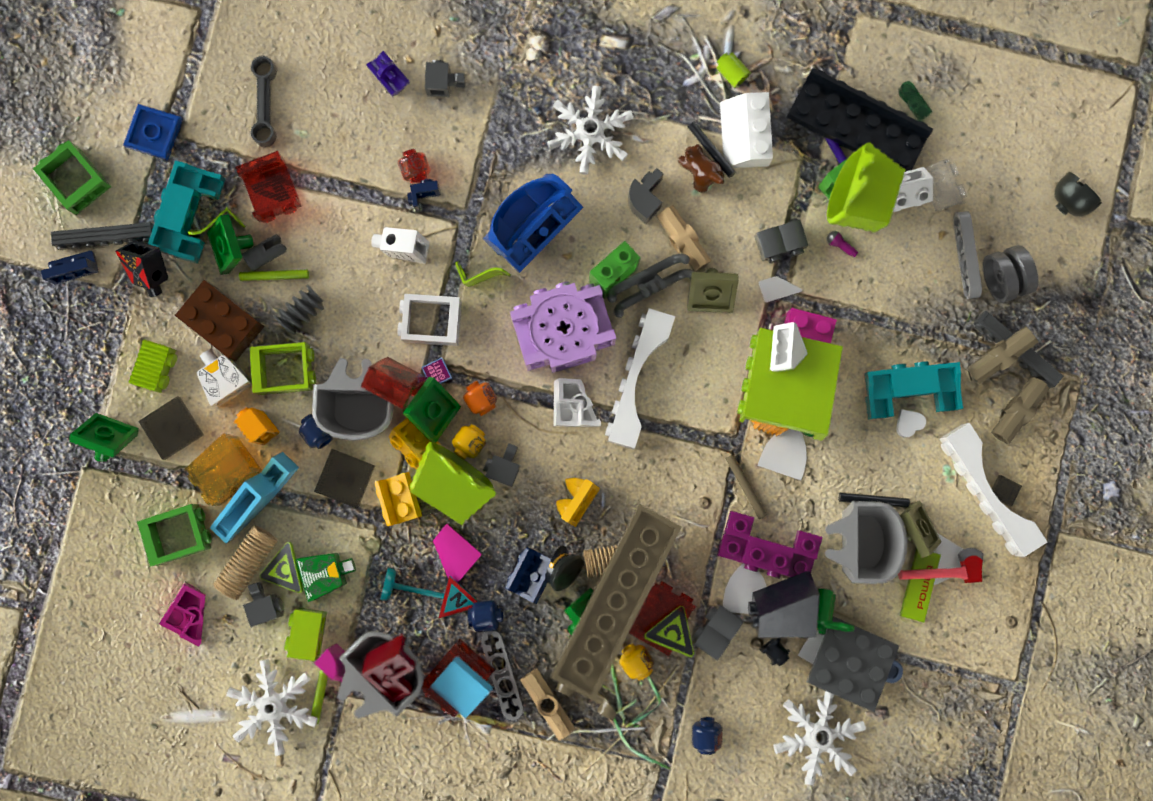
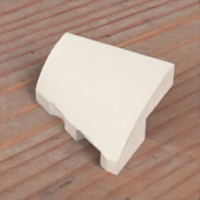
(572, 405)

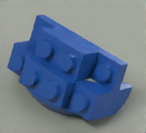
(530, 221)

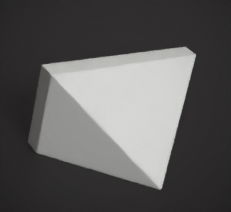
(787, 347)

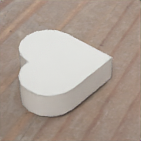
(909, 422)

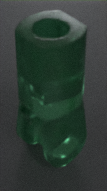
(914, 101)

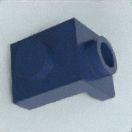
(424, 189)

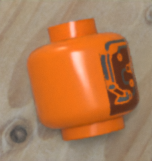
(480, 398)

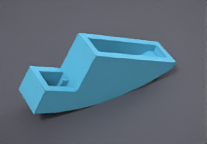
(253, 497)

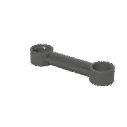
(263, 101)

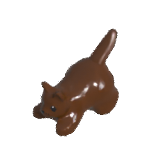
(703, 169)

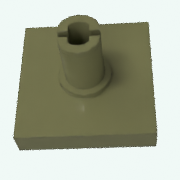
(712, 291)
(920, 529)

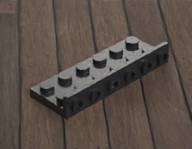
(857, 119)

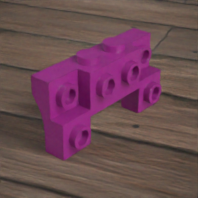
(767, 555)

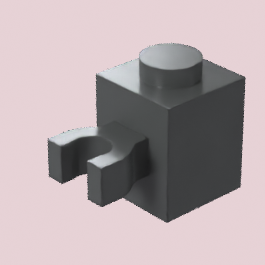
(439, 79)
(503, 469)
(262, 608)

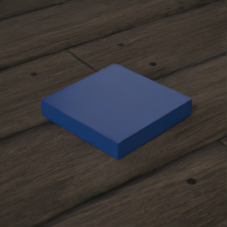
(152, 132)

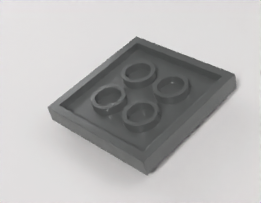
(853, 665)

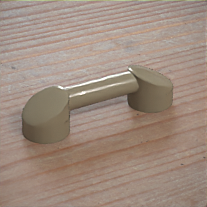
(605, 707)

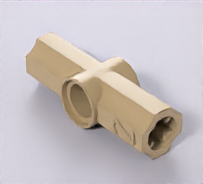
(683, 238)
(555, 717)

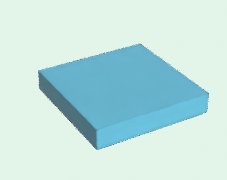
(461, 687)

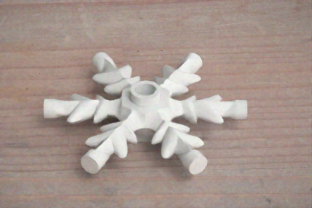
(593, 123)
(279, 704)
(827, 738)

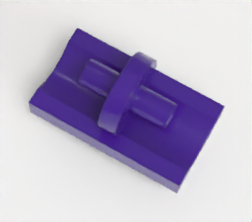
(388, 74)

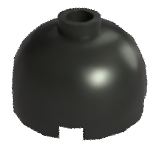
(1075, 196)

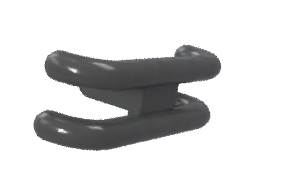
(648, 282)

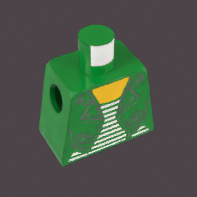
(323, 574)

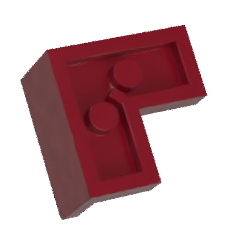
(386, 666)

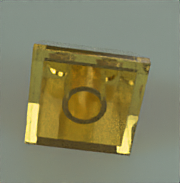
(222, 469)

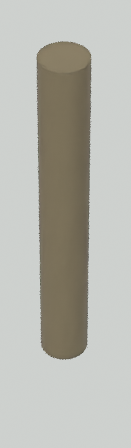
(746, 487)

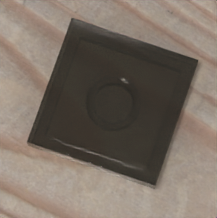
(171, 428)
(344, 478)

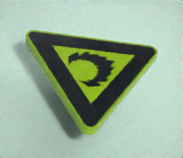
(284, 570)
(673, 633)

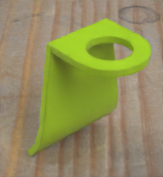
(195, 232)
(490, 273)

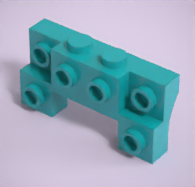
(179, 208)
(921, 380)

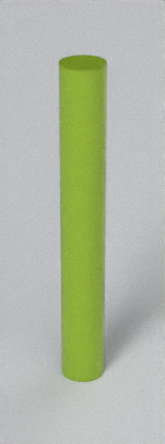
(274, 275)
(319, 695)

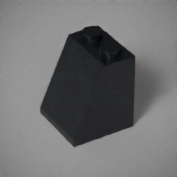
(786, 608)

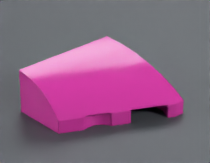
(455, 552)
(186, 614)
(331, 664)

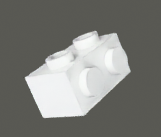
(914, 189)

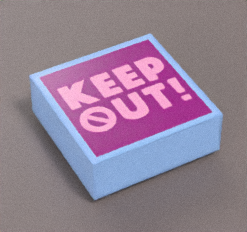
(437, 370)

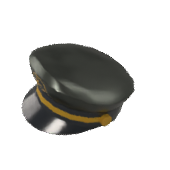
(563, 569)

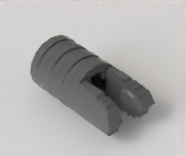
(264, 252)

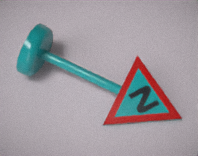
(455, 598)

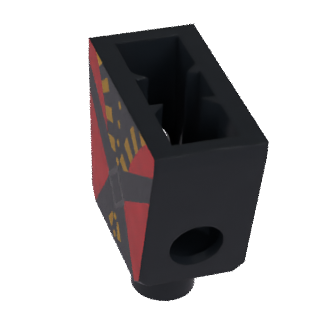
(144, 266)

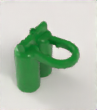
(826, 611)

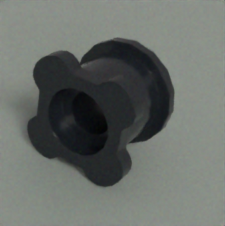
(775, 652)

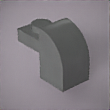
(640, 198)

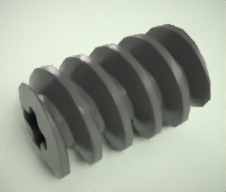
(300, 310)

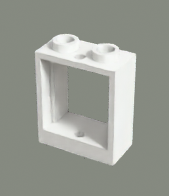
(453, 324)

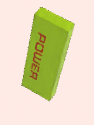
(919, 590)

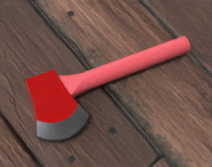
(970, 570)

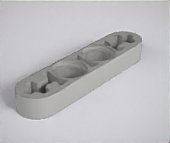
(967, 255)
(505, 673)

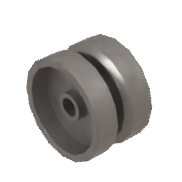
(1010, 273)

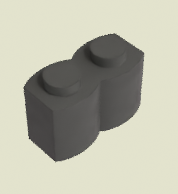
(781, 241)
(717, 631)

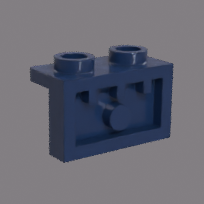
(70, 268)

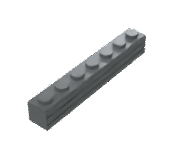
(101, 236)
(1029, 360)

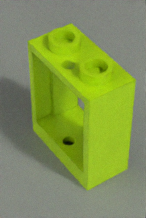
(258, 368)

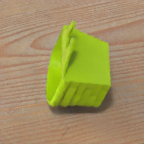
(865, 190)
(450, 483)

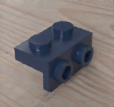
(529, 575)

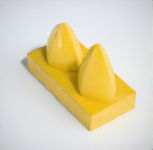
(583, 493)

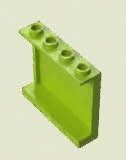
(792, 397)

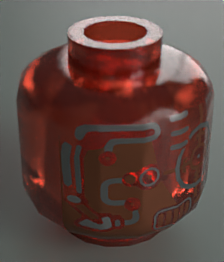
(413, 166)

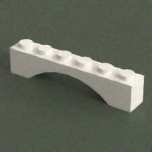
(626, 425)
(966, 451)

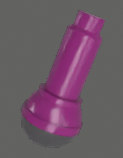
(835, 239)

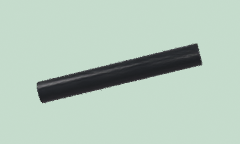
(711, 149)
(893, 501)

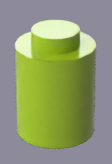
(733, 69)

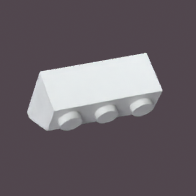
(747, 130)

